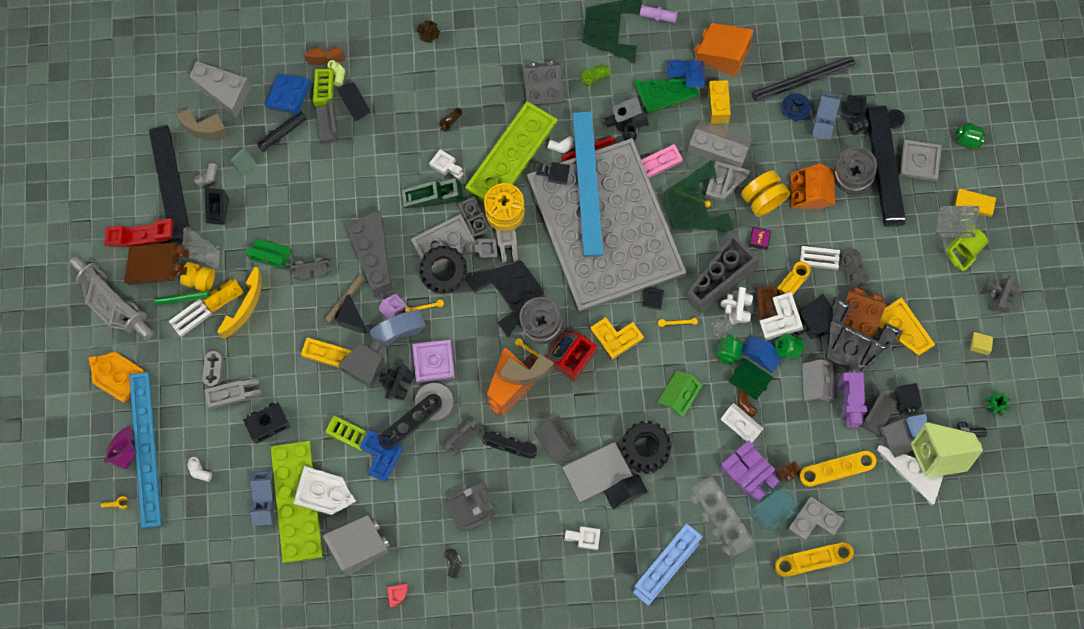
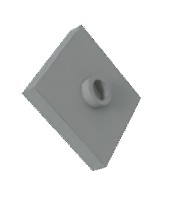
(920, 160)

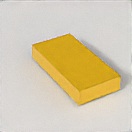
(969, 198)

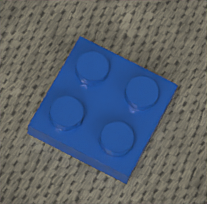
(288, 93)

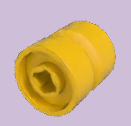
(199, 277)

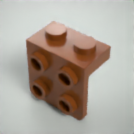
(865, 311)

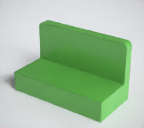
(680, 392)

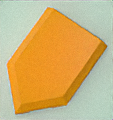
(112, 374)

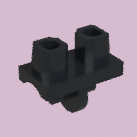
(394, 390)

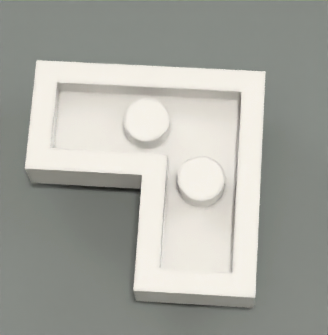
(785, 322)

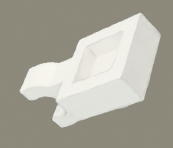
(444, 163)
(587, 537)

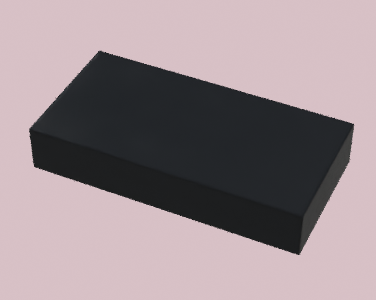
(354, 101)

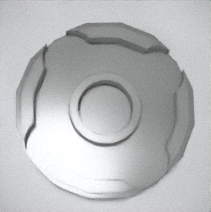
(444, 393)

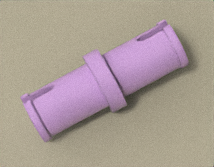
(658, 14)

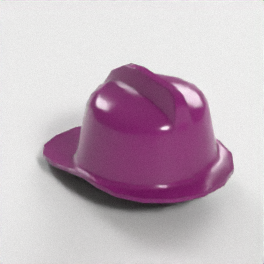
(121, 449)

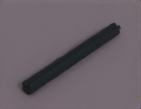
(803, 79)

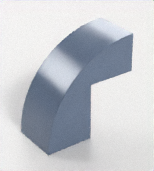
(826, 115)
(402, 325)
(263, 497)

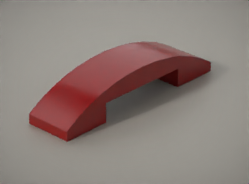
(140, 235)

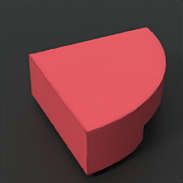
(397, 594)

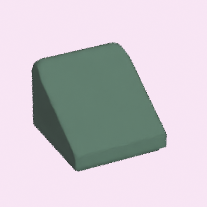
(243, 161)

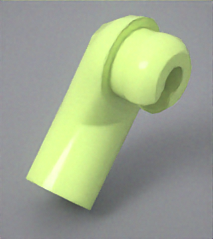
(339, 72)

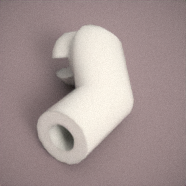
(562, 147)
(196, 470)

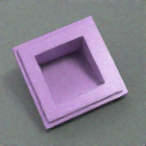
(392, 306)

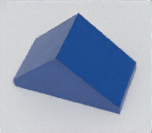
(762, 353)

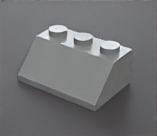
(719, 144)

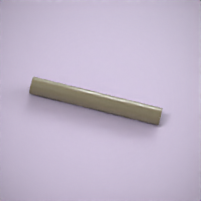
(351, 290)

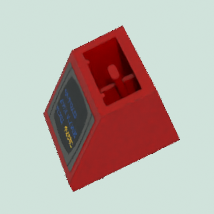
(571, 354)

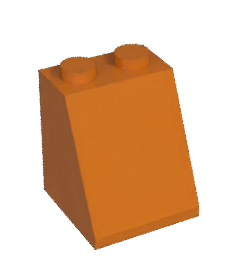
(724, 47)
(501, 394)

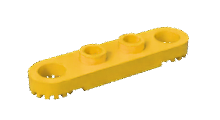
(837, 469)
(814, 559)

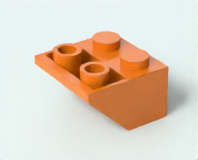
(812, 187)

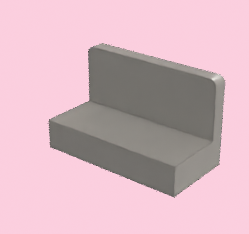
(818, 381)

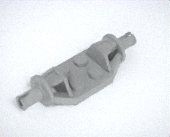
(106, 302)

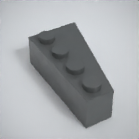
(370, 245)
(723, 273)

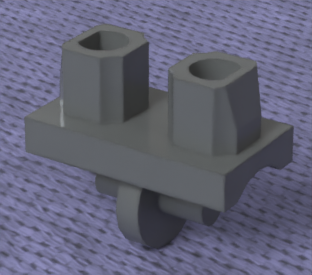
(999, 293)

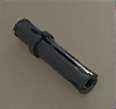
(275, 135)

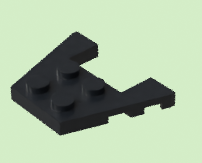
(514, 285)
(851, 347)

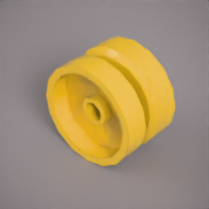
(765, 193)

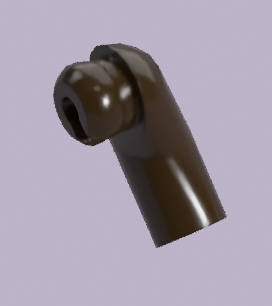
(450, 119)

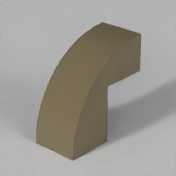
(208, 129)
(519, 375)

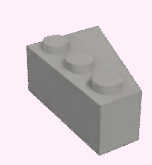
(221, 86)

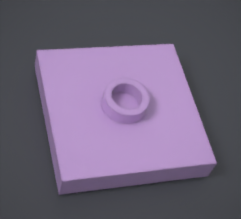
(433, 361)

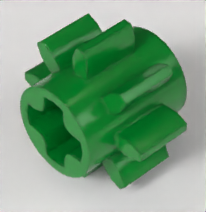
(1003, 401)

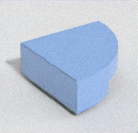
(916, 423)

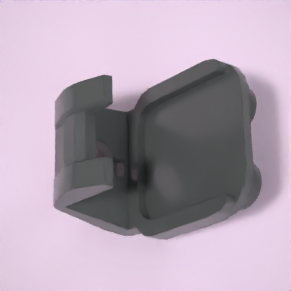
(471, 507)

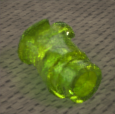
(595, 74)

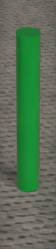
(182, 297)

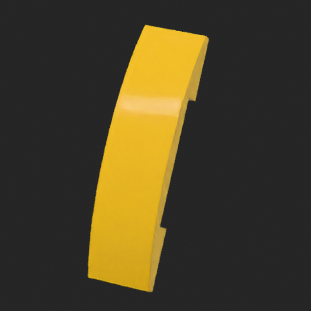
(230, 324)

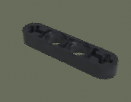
(410, 421)

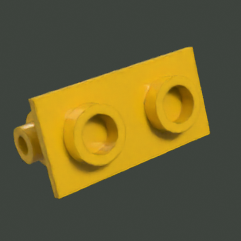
(228, 292)

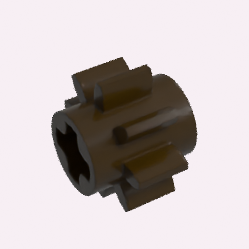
(428, 31)

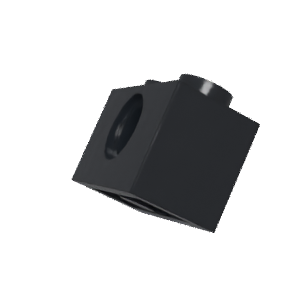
(277, 424)

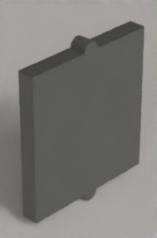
(898, 437)

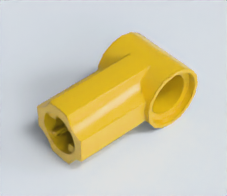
(793, 280)

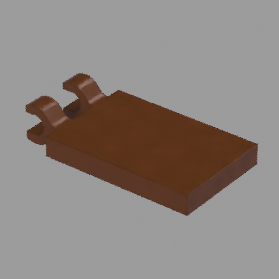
(155, 263)

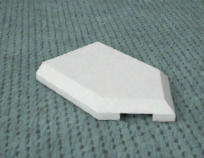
(322, 491)

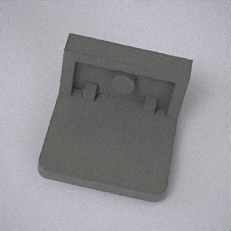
(543, 82)

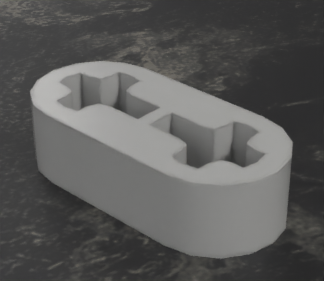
(208, 369)

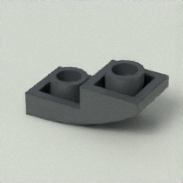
(473, 216)

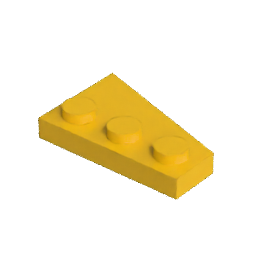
(913, 334)

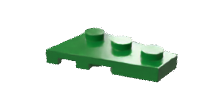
(664, 94)

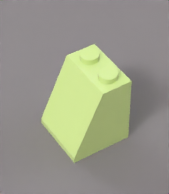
(945, 450)

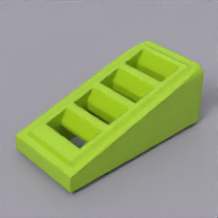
(321, 99)
(332, 425)

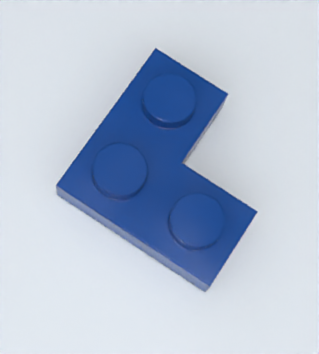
(691, 70)
(384, 460)

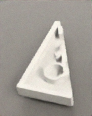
(911, 472)

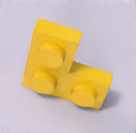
(616, 342)

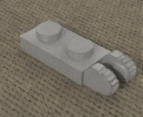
(507, 240)
(230, 393)

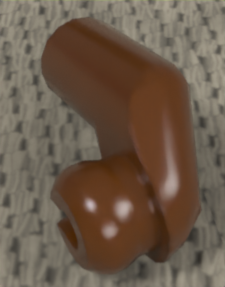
(744, 405)

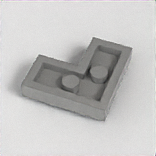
(814, 515)

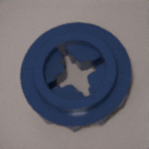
(798, 100)

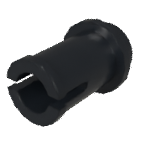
(630, 132)

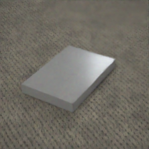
(451, 233)
(596, 472)

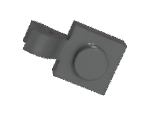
(484, 249)

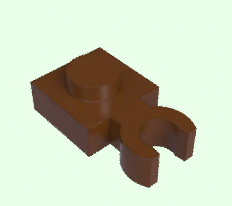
(788, 472)

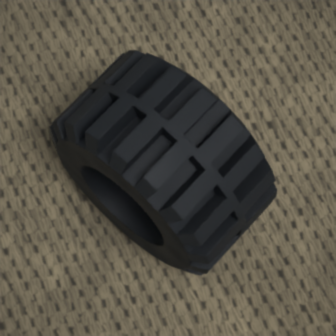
(450, 254)
(651, 431)

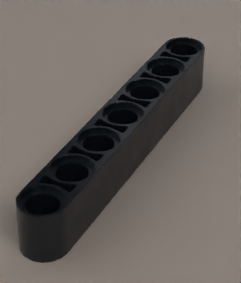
(886, 172)
(169, 180)

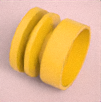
(504, 217)

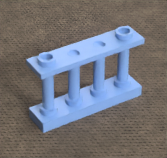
(667, 564)

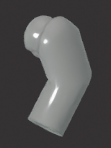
(203, 180)

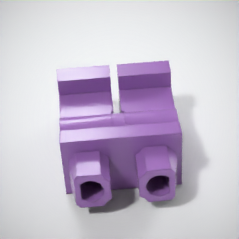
(853, 399)
(749, 471)

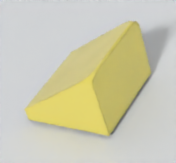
(981, 343)

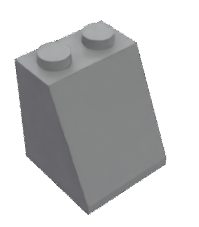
(357, 544)

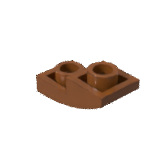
(317, 57)

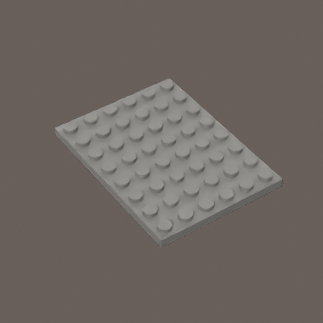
(633, 229)

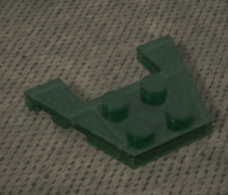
(603, 27)
(687, 204)

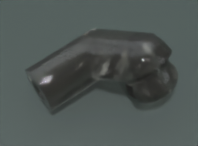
(455, 562)

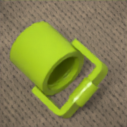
(968, 248)

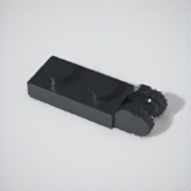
(511, 445)

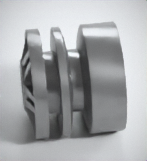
(859, 161)
(536, 311)

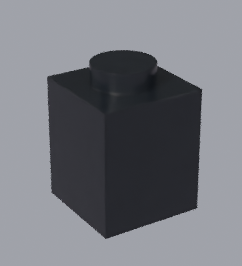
(908, 398)

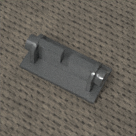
(852, 260)
(319, 267)
(460, 436)

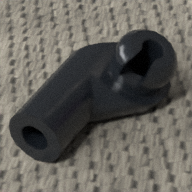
(979, 432)

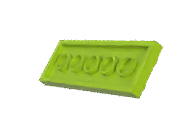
(513, 150)
(297, 524)

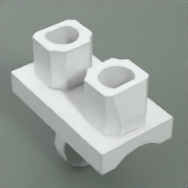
(734, 306)

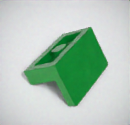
(269, 253)

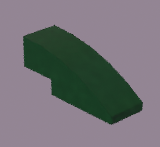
(432, 194)

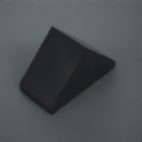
(216, 205)
(350, 317)
(625, 491)

